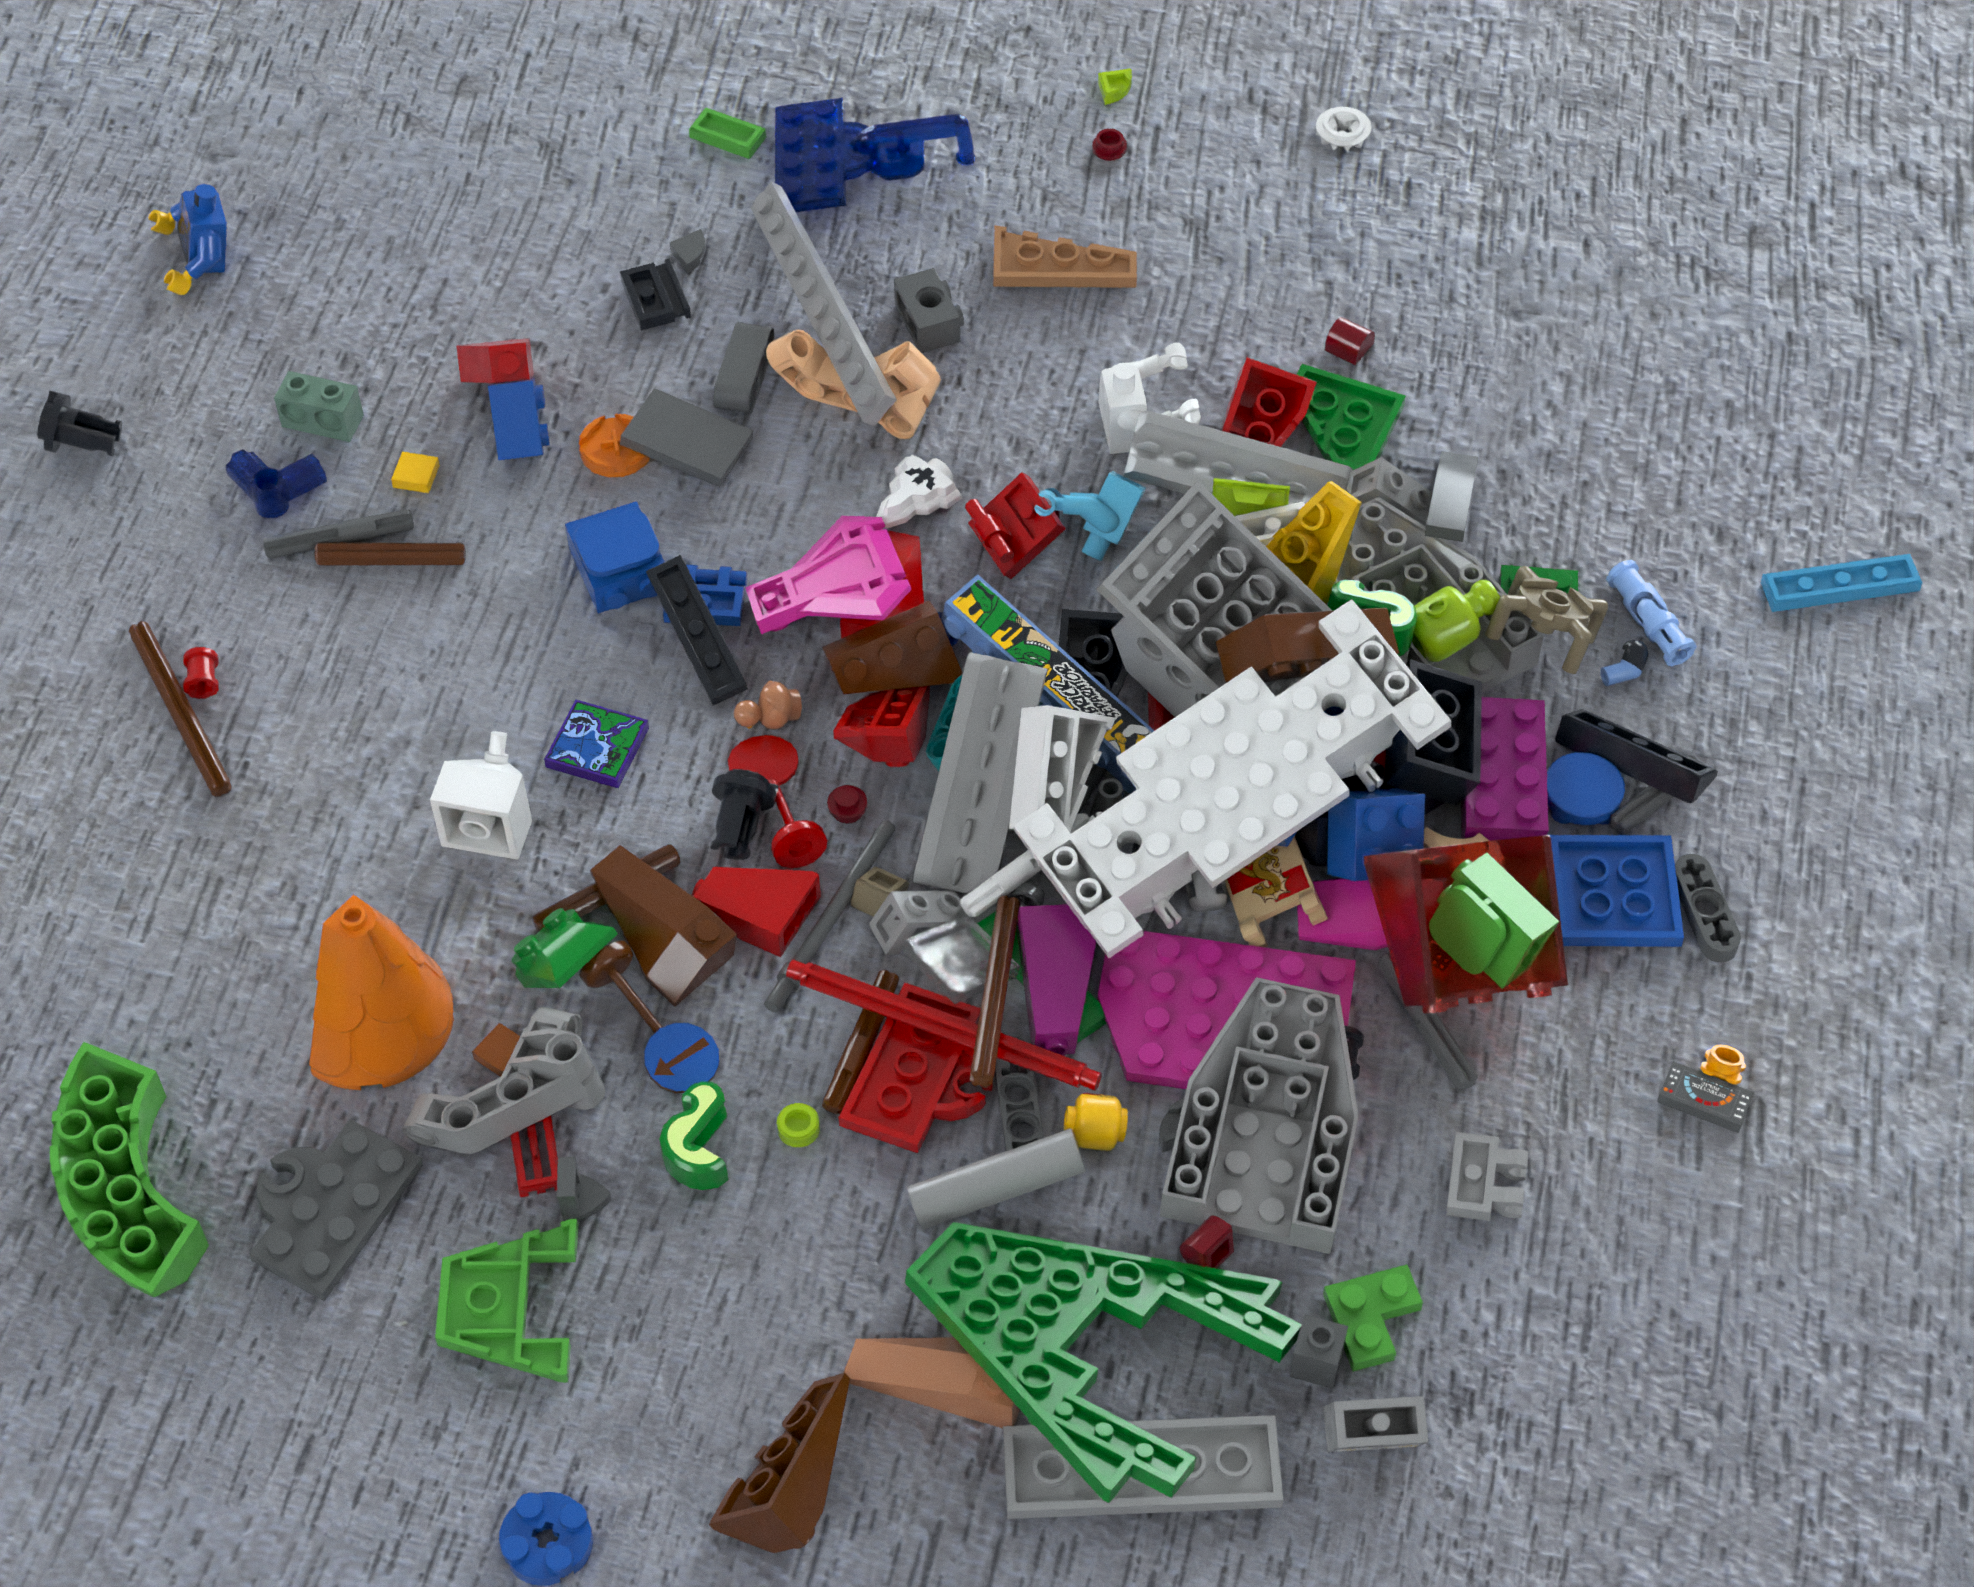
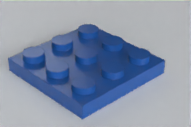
(1617, 890)

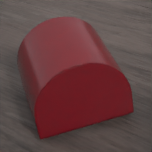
(1349, 340)
(1209, 1243)

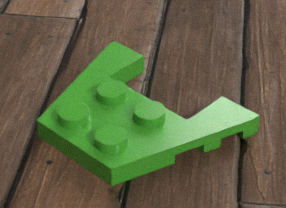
(487, 1297)

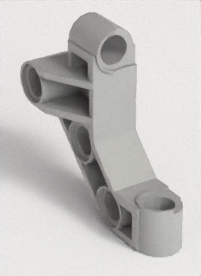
(541, 1078)

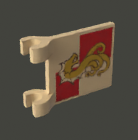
(1270, 887)

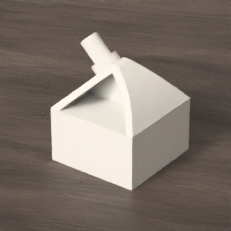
(482, 803)

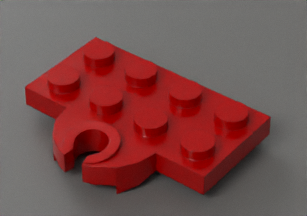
(913, 1079)

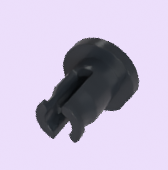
(75, 427)
(742, 799)

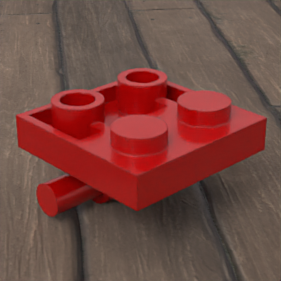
(1012, 527)

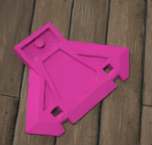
(841, 576)

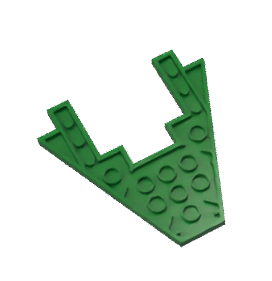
(1028, 1298)

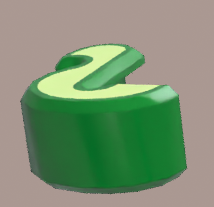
(689, 1132)

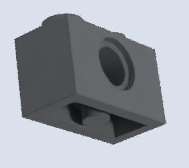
(928, 310)

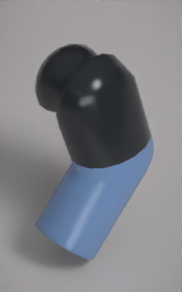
(1630, 666)

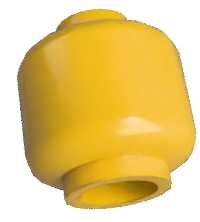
(1097, 1121)

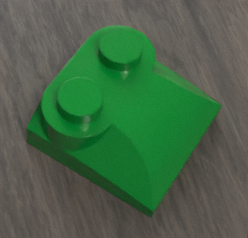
(559, 949)

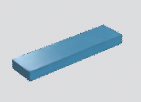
(1841, 582)

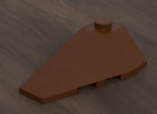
(666, 927)

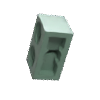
(319, 406)

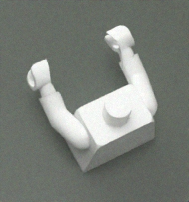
(1123, 396)

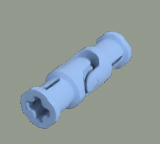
(1647, 610)

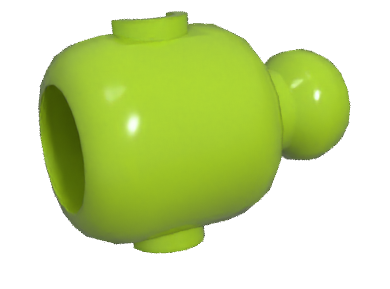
(1450, 619)

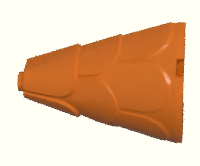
(377, 1002)

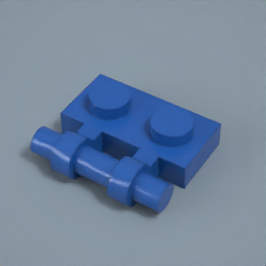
(722, 593)

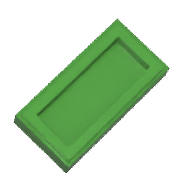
(727, 133)

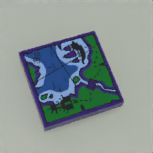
(596, 743)

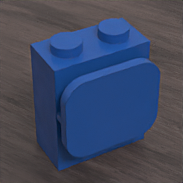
(614, 554)

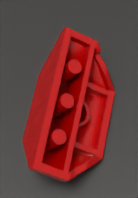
(886, 725)

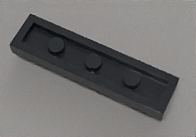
(696, 630)

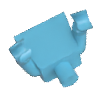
(1105, 513)

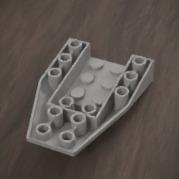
(1396, 556)
(1268, 1121)

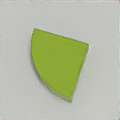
(1114, 84)

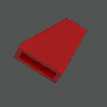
(495, 361)
(760, 904)

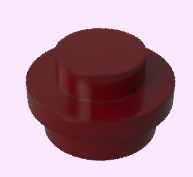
(1109, 144)
(847, 803)

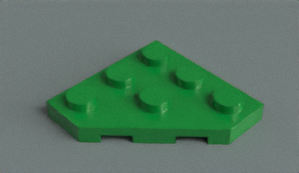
(1349, 417)

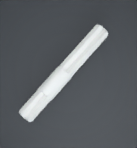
(1007, 879)

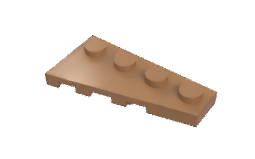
(1045, 263)

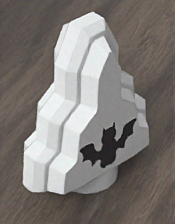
(918, 490)

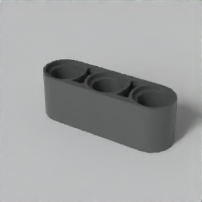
(743, 368)

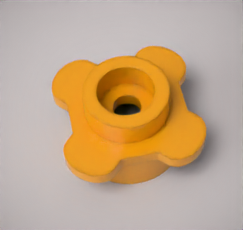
(1724, 1063)

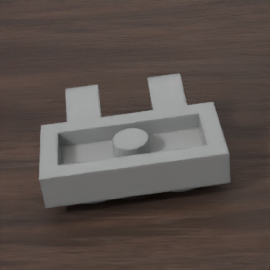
(1473, 1177)

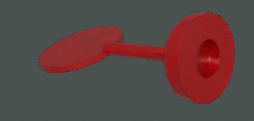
(777, 760)

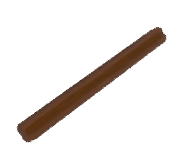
(180, 709)
(994, 992)

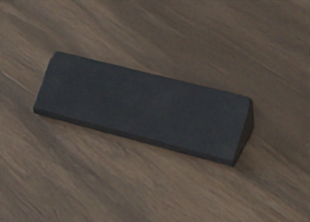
(1635, 755)

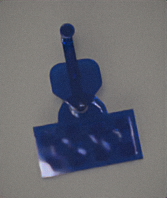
(822, 151)

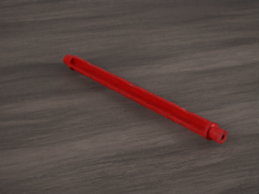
(941, 1023)

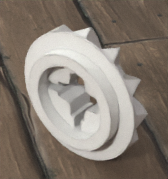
(1343, 118)

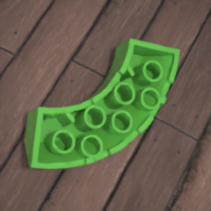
(105, 1177)

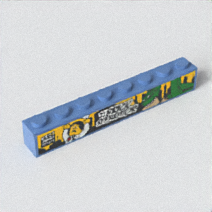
(1000, 630)

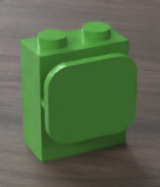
(1490, 921)

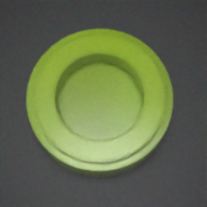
(798, 1125)

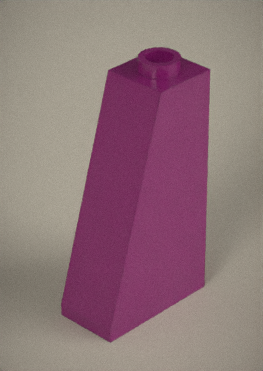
(1055, 973)

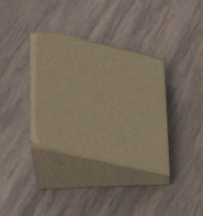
(874, 888)

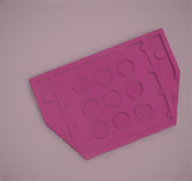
(1176, 992)

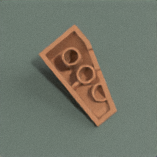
(930, 1374)

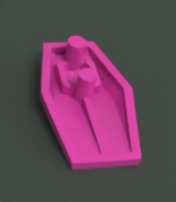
(1350, 914)

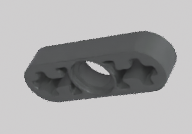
(1702, 924)

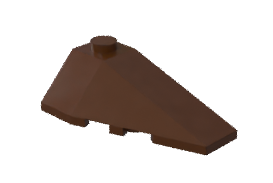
(791, 1483)

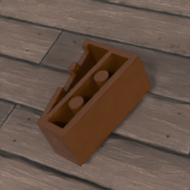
(895, 654)

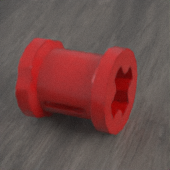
(200, 672)

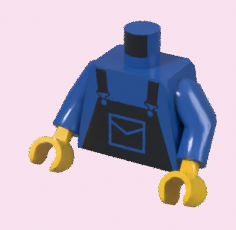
(201, 234)

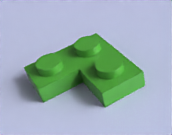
(1364, 1306)

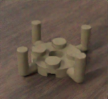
(1551, 611)

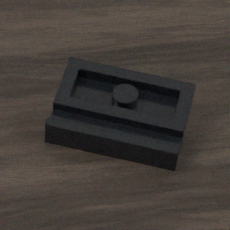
(655, 294)

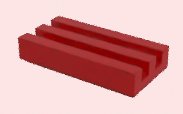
(540, 1182)

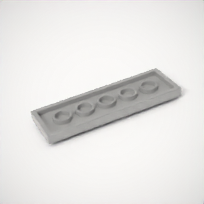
(1232, 1471)

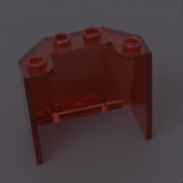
(1406, 898)

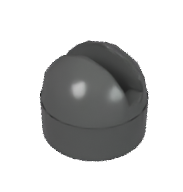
(1034, 894)

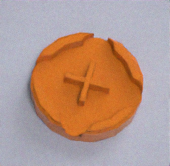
(602, 449)

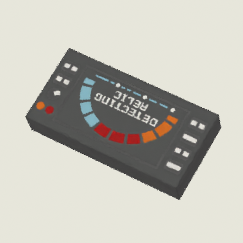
(1705, 1097)

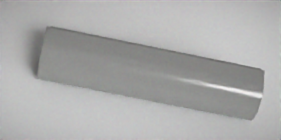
(996, 1179)

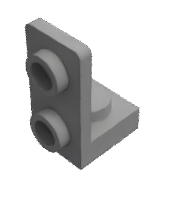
(1391, 484)
(909, 910)

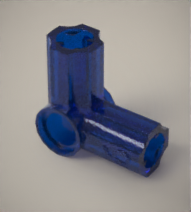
(271, 487)

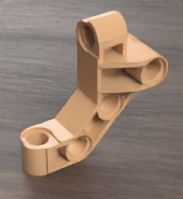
(812, 375)

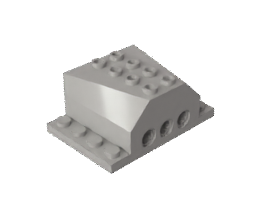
(1190, 587)

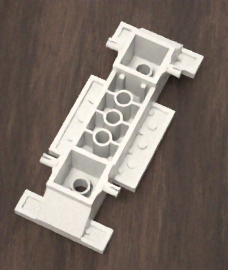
(1233, 781)

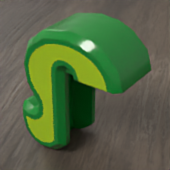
(1400, 609)

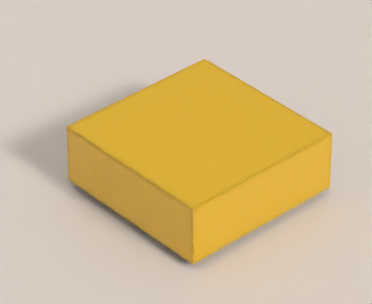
(415, 472)

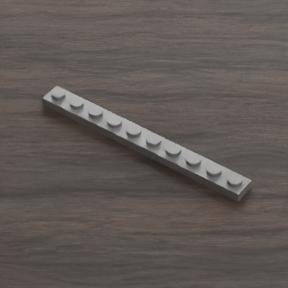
(823, 305)

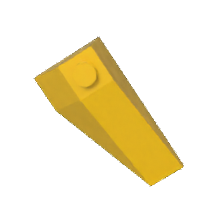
(1318, 538)

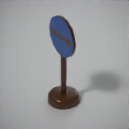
(675, 1053)

